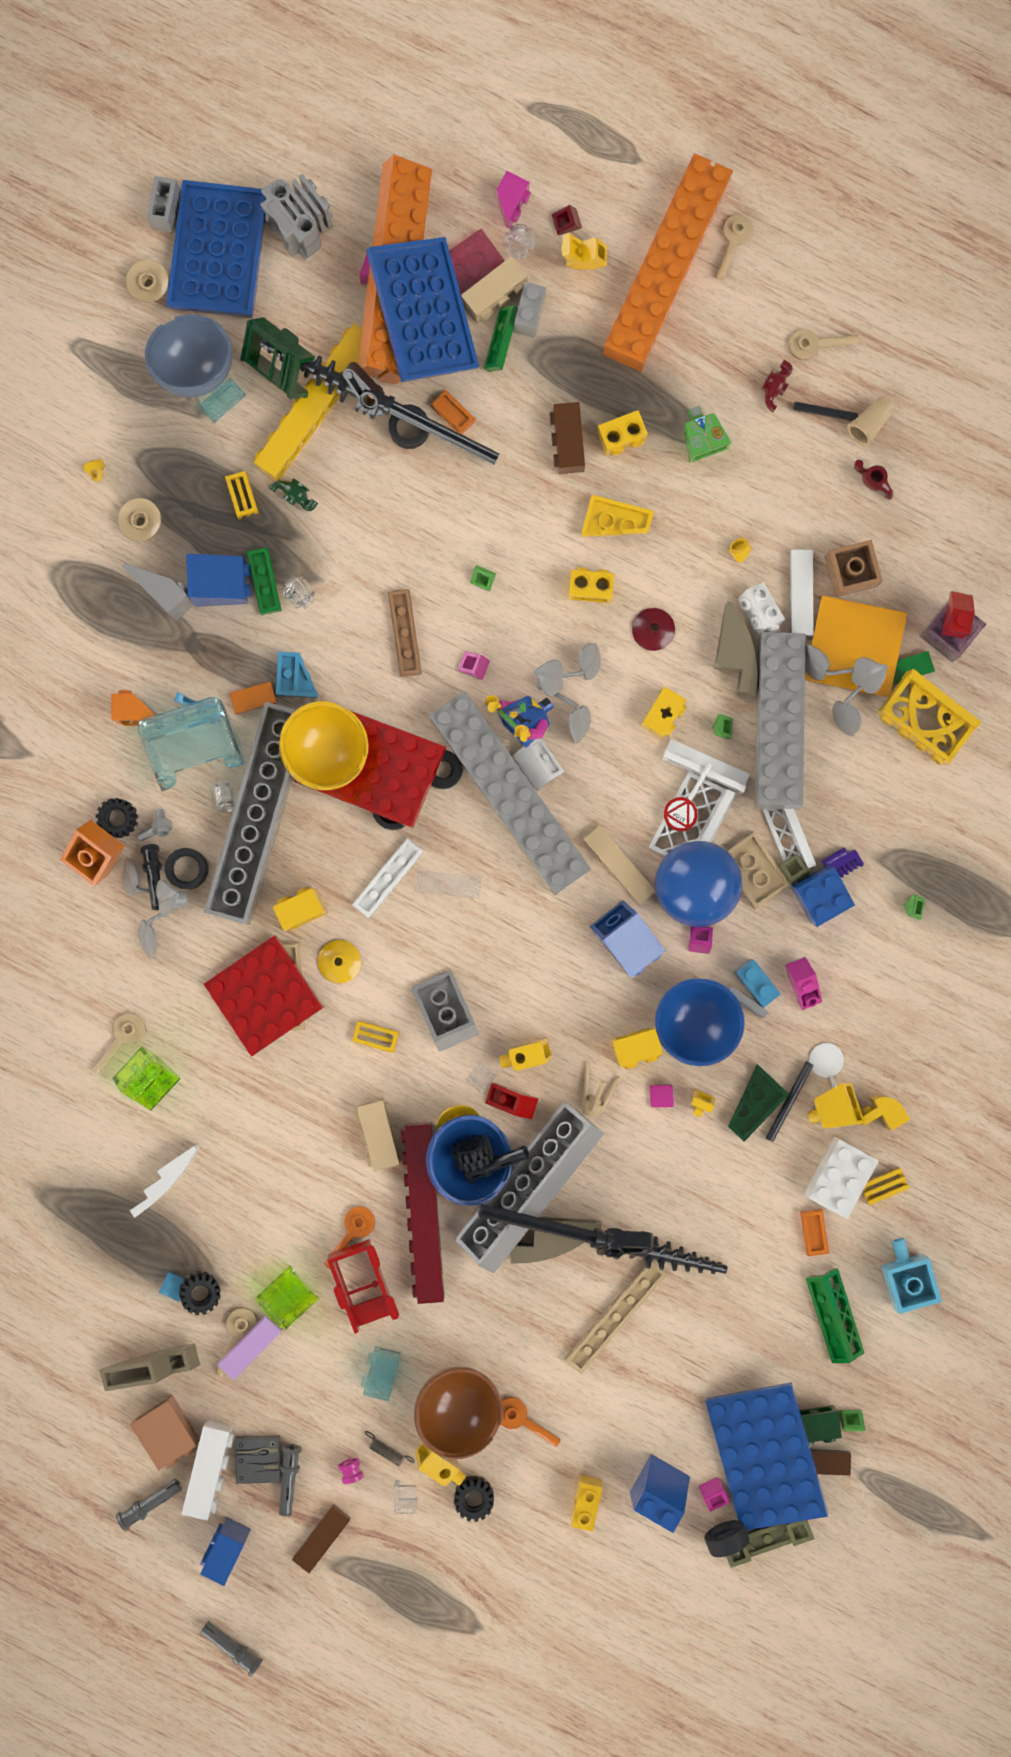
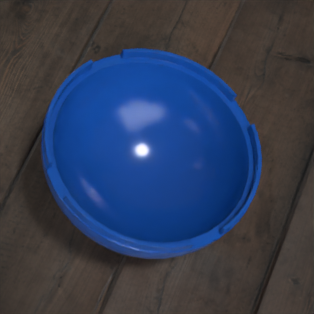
(698, 883)
(699, 1022)
(442, 1169)

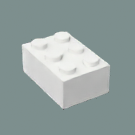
(840, 1177)

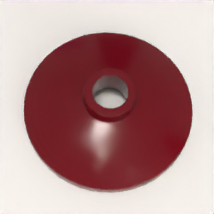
(651, 639)

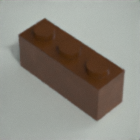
(567, 438)

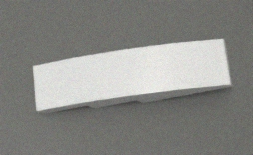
(170, 1174)

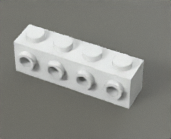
(207, 1470)

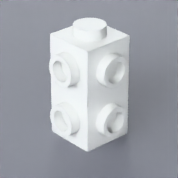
(761, 609)

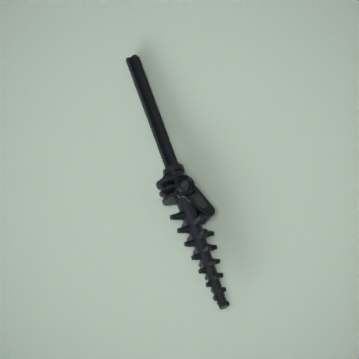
(359, 384)
(612, 1242)

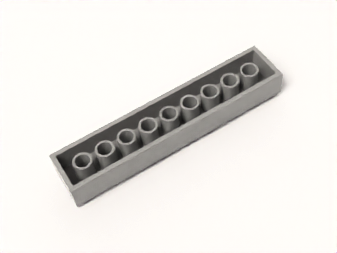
(509, 793)
(252, 823)

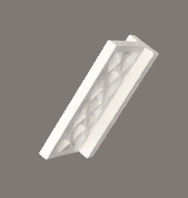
(711, 824)

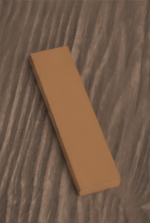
(405, 633)

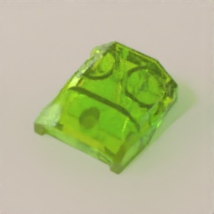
(286, 1299)

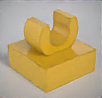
(702, 1102)

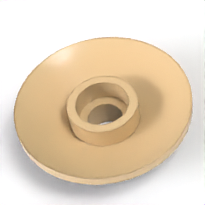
(144, 272)
(134, 511)

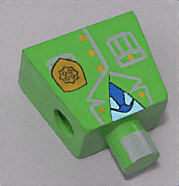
(704, 435)

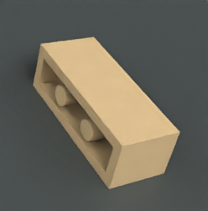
(494, 290)
(377, 1135)

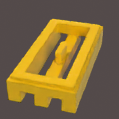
(247, 511)
(357, 1031)
(889, 1193)

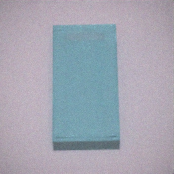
(222, 400)

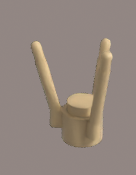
(594, 1105)

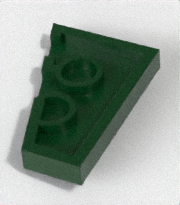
(757, 1103)

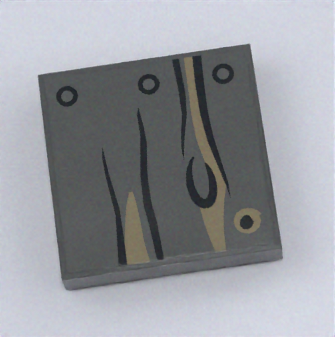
(257, 1459)

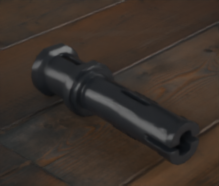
(152, 867)
(502, 1161)

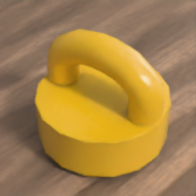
(94, 466)
(740, 549)

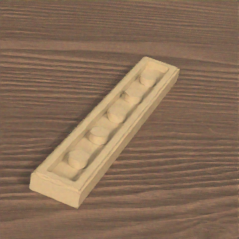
(615, 1317)

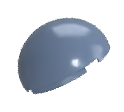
(189, 355)

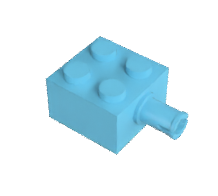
(910, 1280)

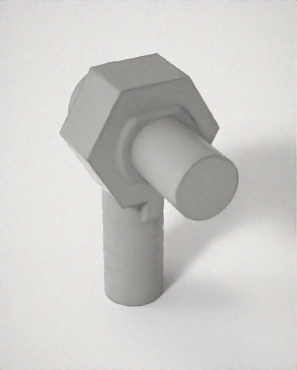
(161, 827)

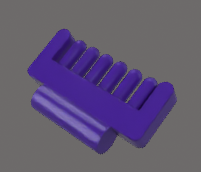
(841, 858)

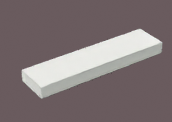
(801, 592)
(388, 878)

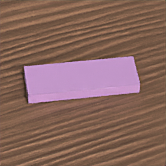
(249, 1347)

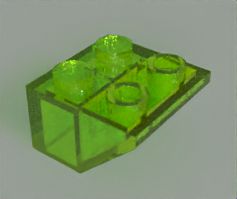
(145, 1078)

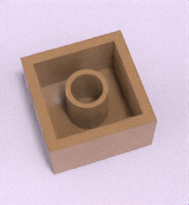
(853, 568)

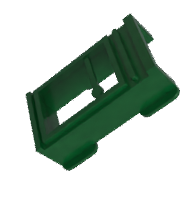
(283, 341)

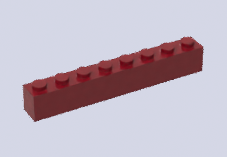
(424, 1216)

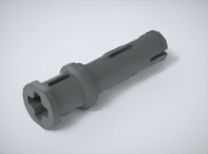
(289, 1471)
(139, 1510)
(239, 1654)

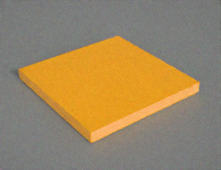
(853, 631)

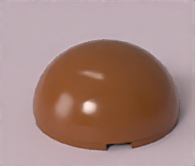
(458, 1412)

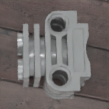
(296, 215)

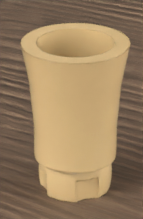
(870, 422)

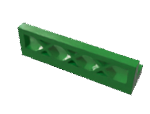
(832, 1319)

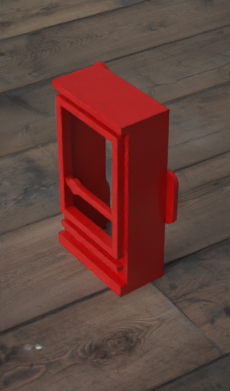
(368, 1310)

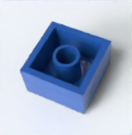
(822, 895)
(224, 1551)

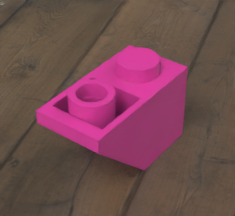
(511, 195)
(804, 983)

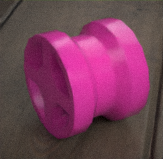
(350, 1471)

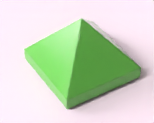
(482, 578)
(723, 726)
(915, 906)
(852, 1420)

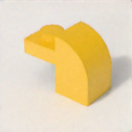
(584, 254)
(886, 1108)

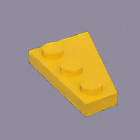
(615, 518)

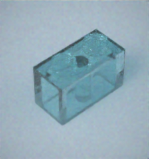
(382, 1372)

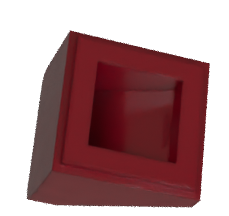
(566, 220)

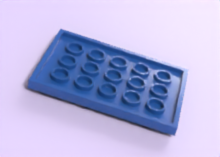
(216, 249)
(422, 308)
(766, 1456)

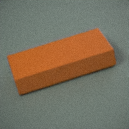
(452, 412)
(252, 698)
(814, 1232)

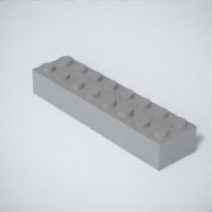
(780, 721)
(531, 1185)

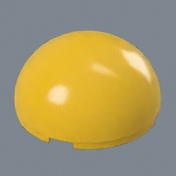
(323, 745)

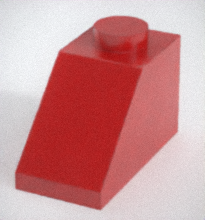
(959, 615)
(511, 1101)

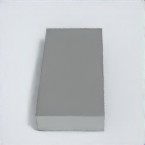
(748, 1003)

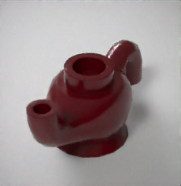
(776, 384)
(875, 478)

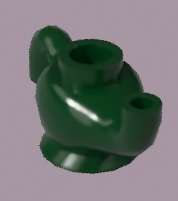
(295, 493)

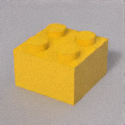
(300, 909)
(636, 1048)

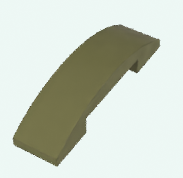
(771, 1538)

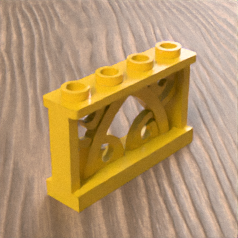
(958, 717)

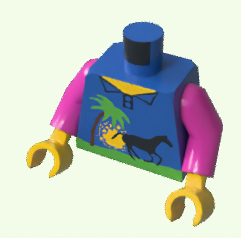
(522, 717)

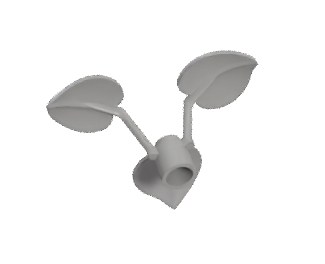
(866, 675)
(551, 681)
(167, 898)

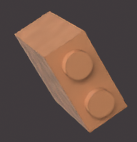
(165, 1433)

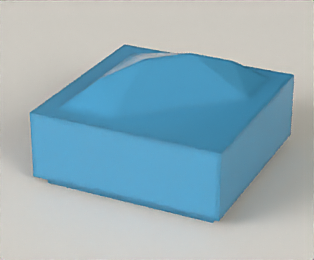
(171, 1286)

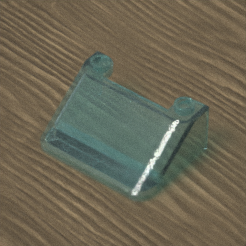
(189, 738)

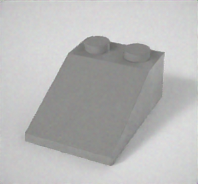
(163, 590)
(445, 1011)

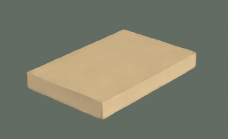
(759, 871)

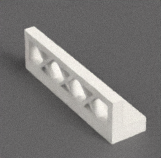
(696, 762)
(796, 833)

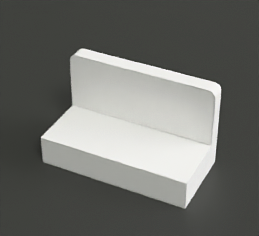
(538, 763)

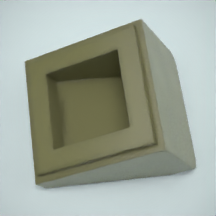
(794, 869)

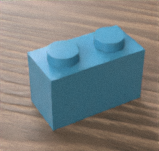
(756, 983)

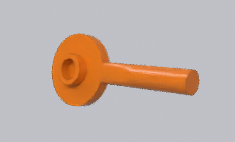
(358, 1223)
(516, 1415)

